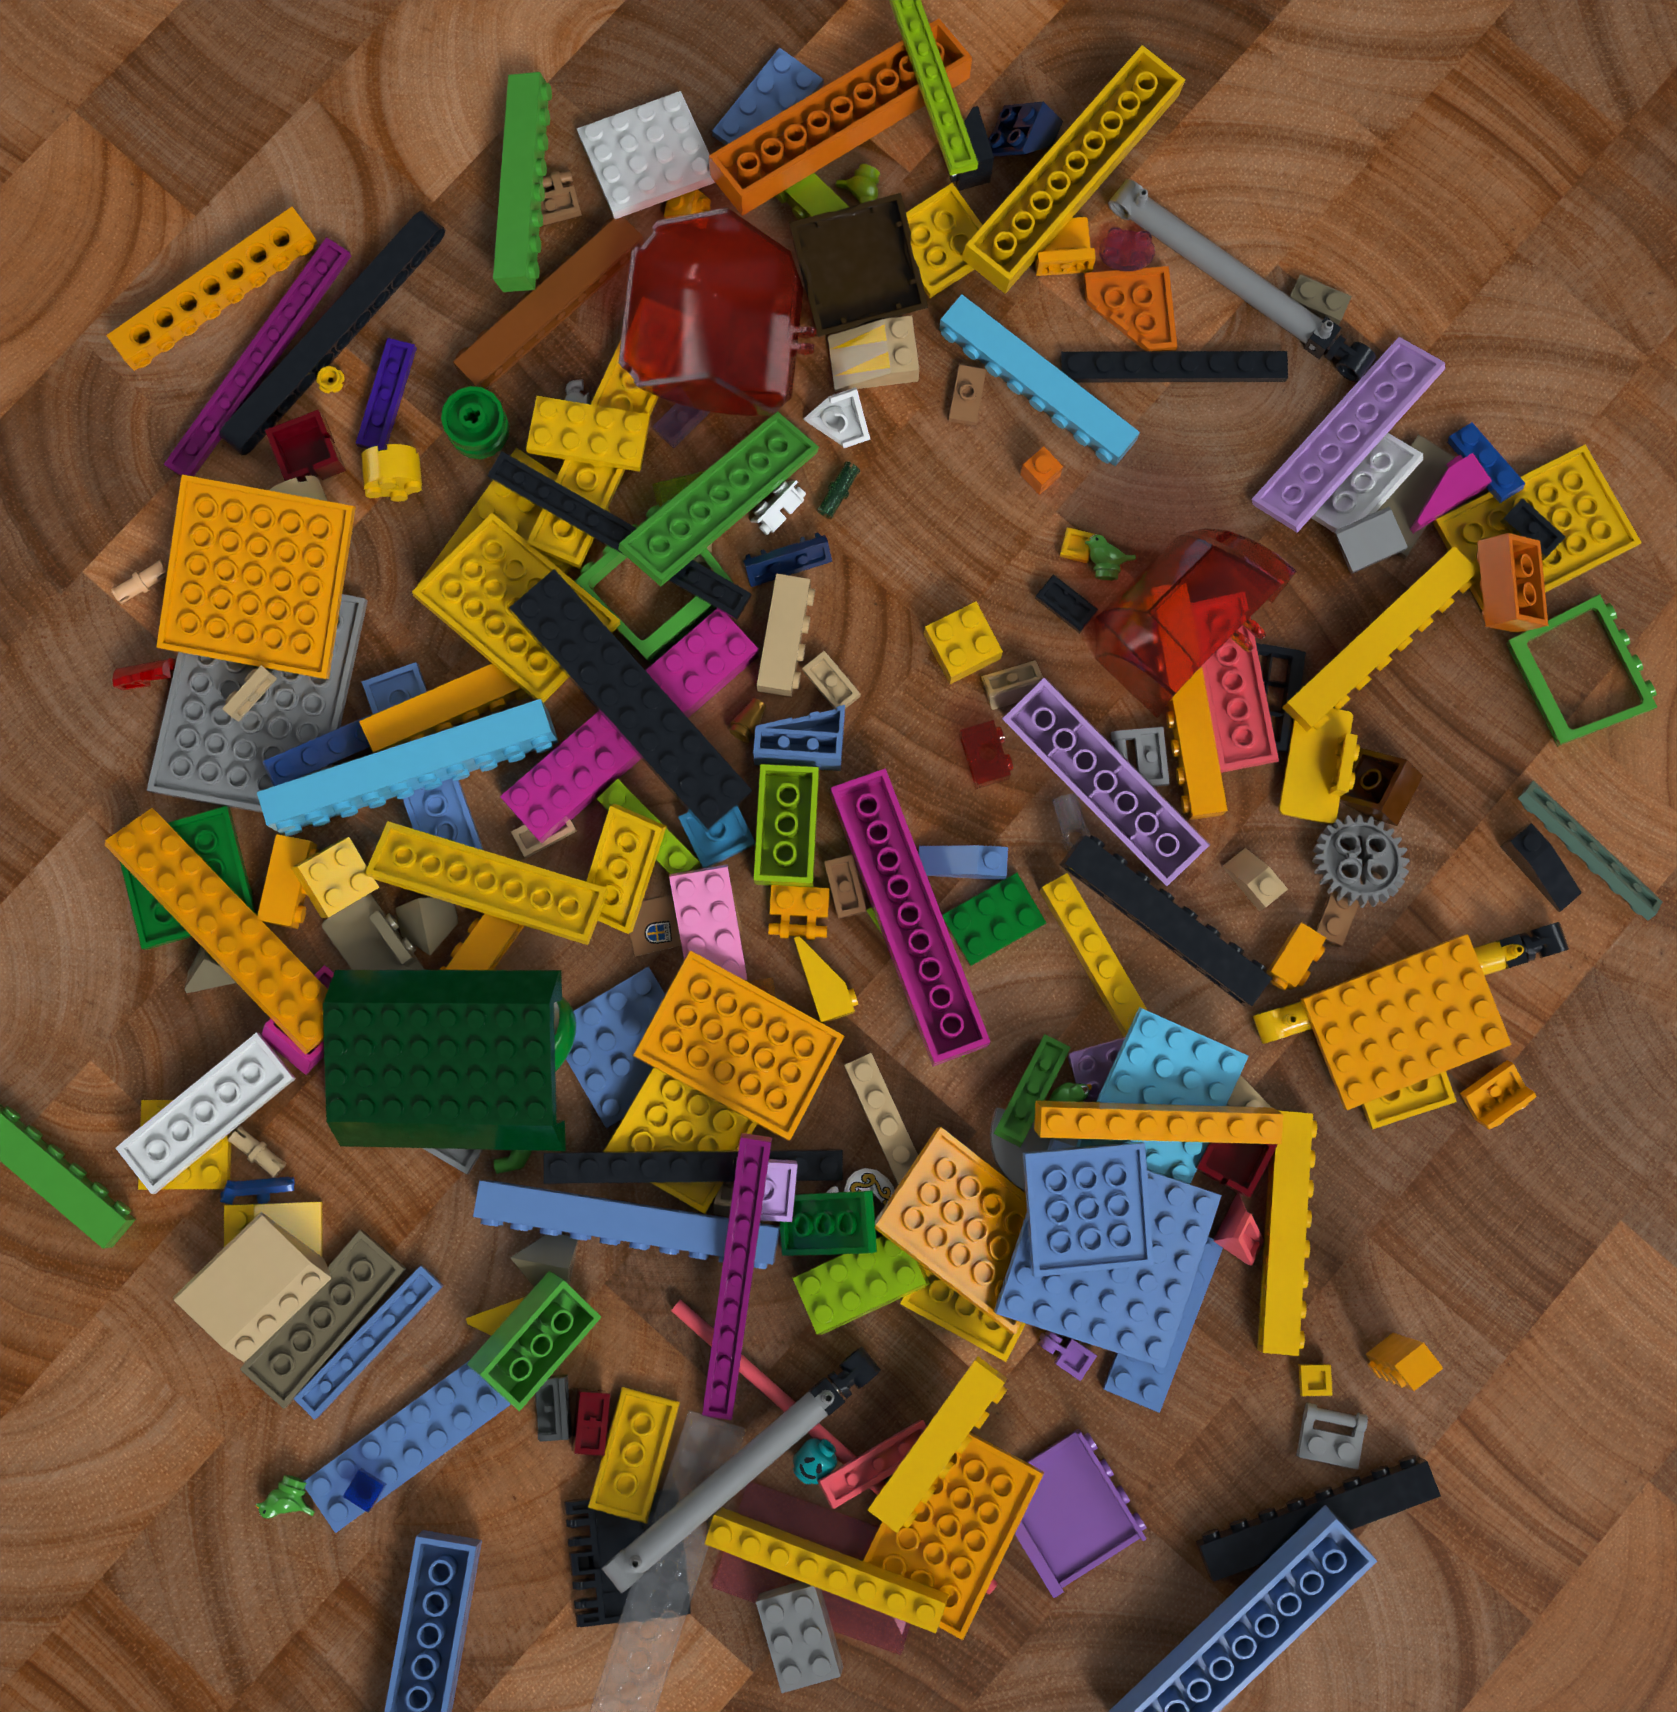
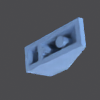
(965, 861)

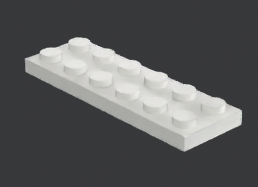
(205, 1113)

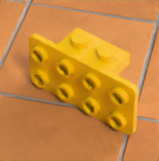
(1319, 768)

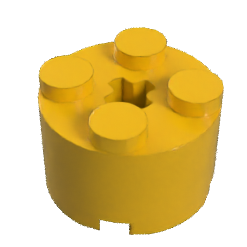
(391, 472)

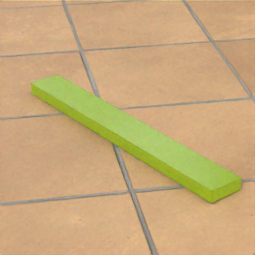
(934, 86)

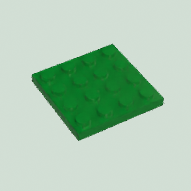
(216, 842)

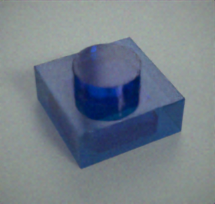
(364, 1490)

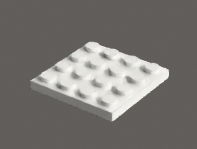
(647, 154)

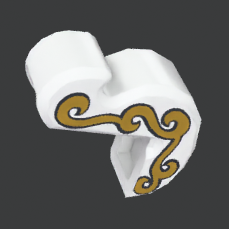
(867, 1180)

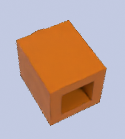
(1041, 470)

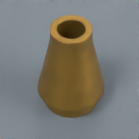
(746, 721)

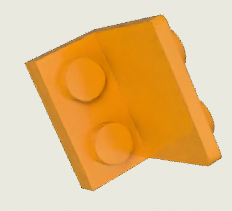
(1068, 251)

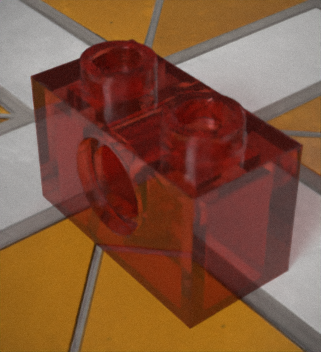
(986, 771)

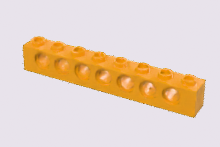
(198, 287)

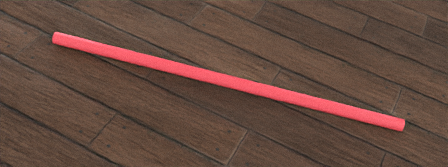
(773, 1392)

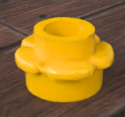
(327, 373)

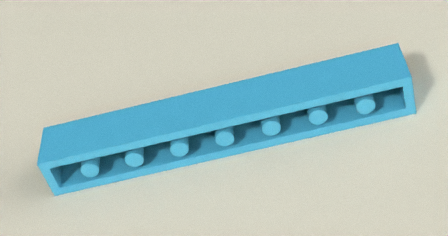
(1038, 381)

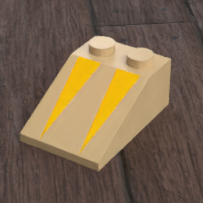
(874, 354)

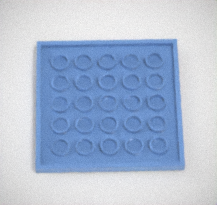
(1122, 1308)

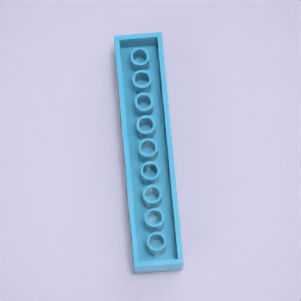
(408, 768)

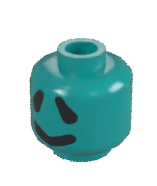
(814, 1460)

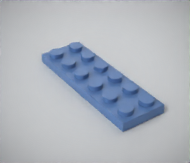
(1149, 1383)

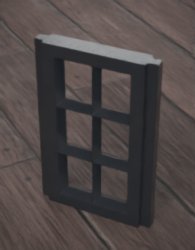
(1291, 686)

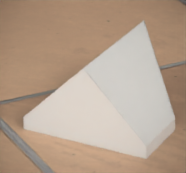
(841, 418)

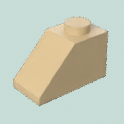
(1255, 879)

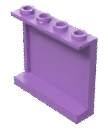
(1075, 1513)

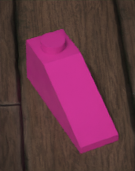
(1458, 483)

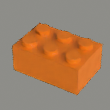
(1512, 583)

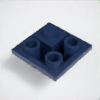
(1024, 129)

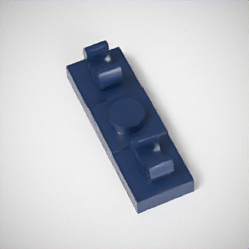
(788, 560)

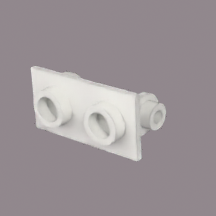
(769, 513)

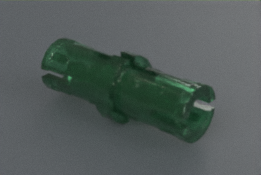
(838, 490)

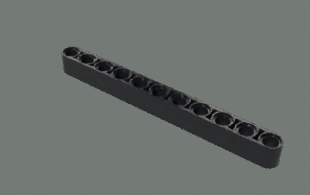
(332, 333)

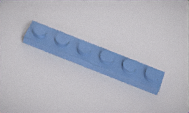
(368, 1342)

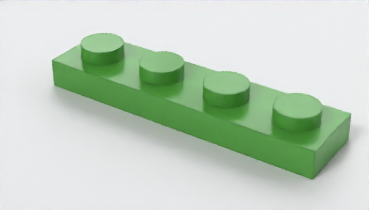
(1032, 1088)

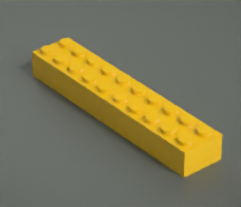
(1073, 169)

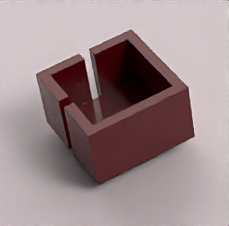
(305, 448)
(1237, 1164)

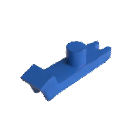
(259, 1187)

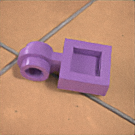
(1073, 1356)

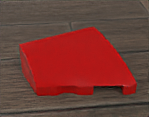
(141, 674)

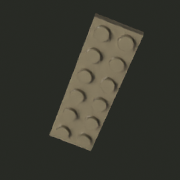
(322, 1324)

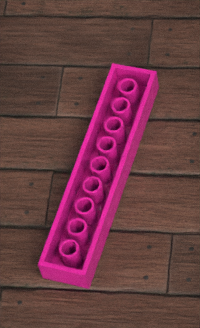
(598, 754)
(909, 917)

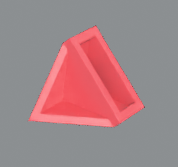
(1240, 1233)

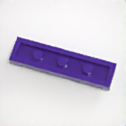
(386, 394)

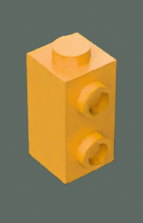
(1295, 957)

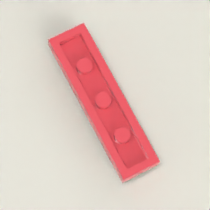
(870, 1466)

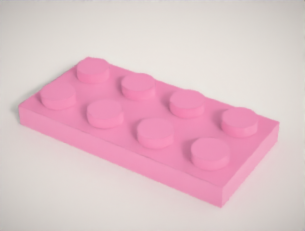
(708, 917)

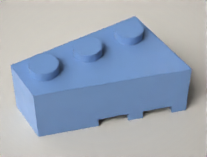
(802, 741)

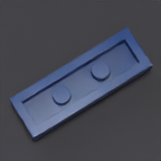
(1504, 479)

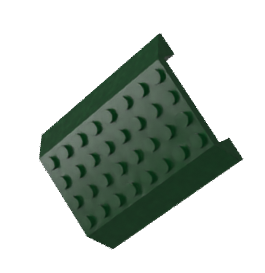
(442, 1059)

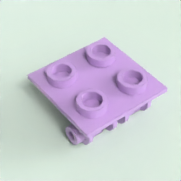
(1093, 1065)

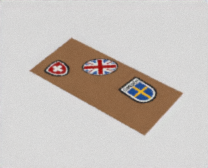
(658, 926)

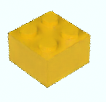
(963, 642)
(334, 877)

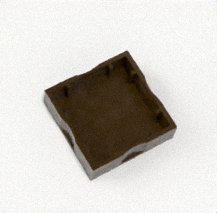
(858, 265)

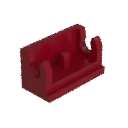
(590, 1422)

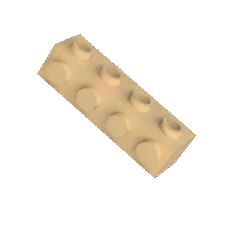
(784, 634)

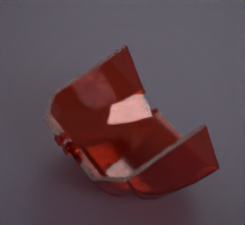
(714, 315)
(1186, 611)

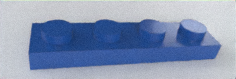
(316, 753)

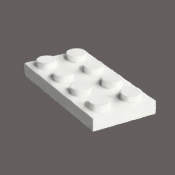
(1369, 483)

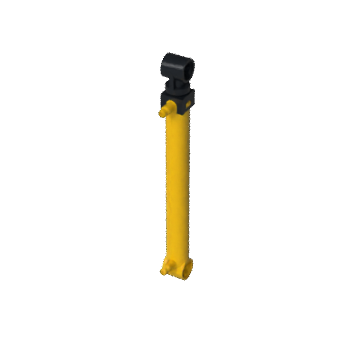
(1491, 956)

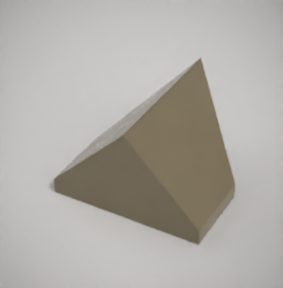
(426, 922)
(206, 973)
(545, 1255)

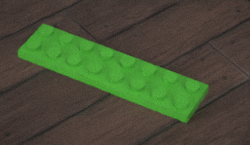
(718, 498)

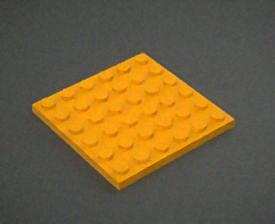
(255, 576)

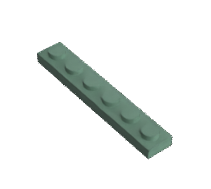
(1590, 850)

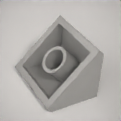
(1370, 540)

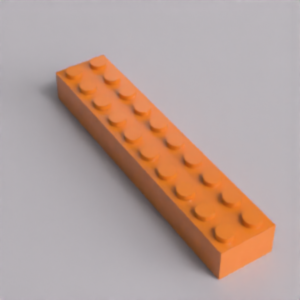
(829, 123)

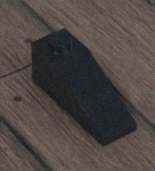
(1542, 866)

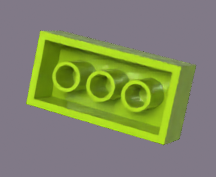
(786, 825)
(858, 1285)

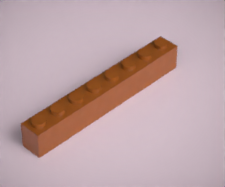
(548, 304)

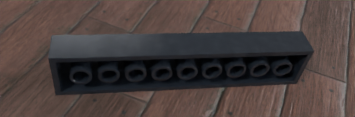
(630, 700)

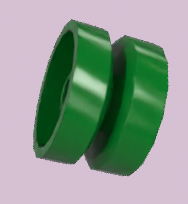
(475, 422)

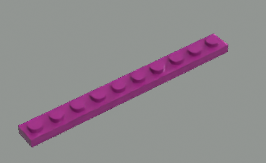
(258, 357)
(737, 1275)

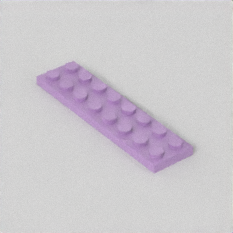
(1348, 434)

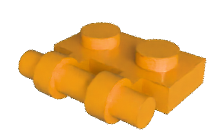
(798, 902)

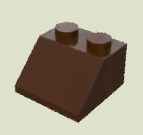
(1382, 786)

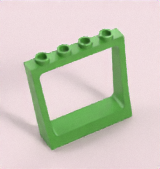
(672, 630)
(1540, 692)

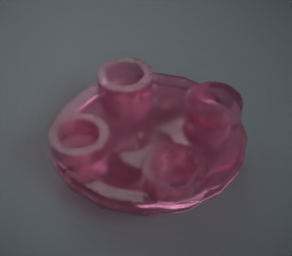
(1127, 249)

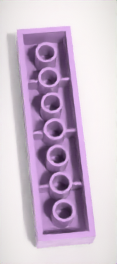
(1106, 781)

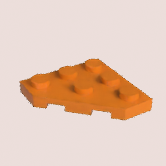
(1136, 304)

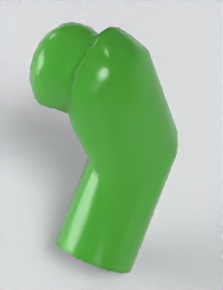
(515, 1161)

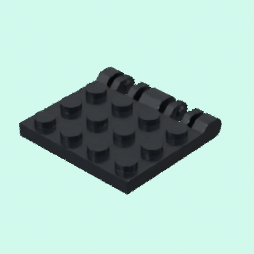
(608, 1537)

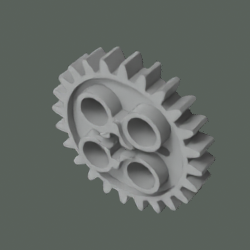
(1386, 862)

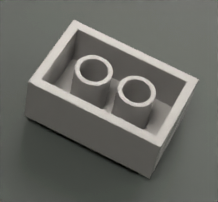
(799, 1635)

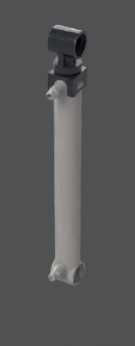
(1133, 204)
(739, 1470)

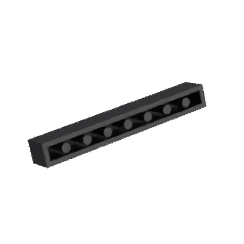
(1165, 920)
(1353, 1503)

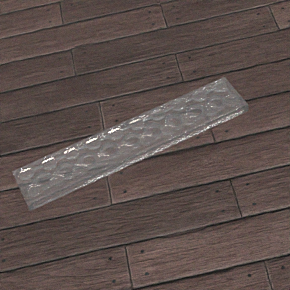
(662, 1596)

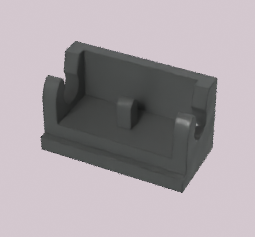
(554, 1409)

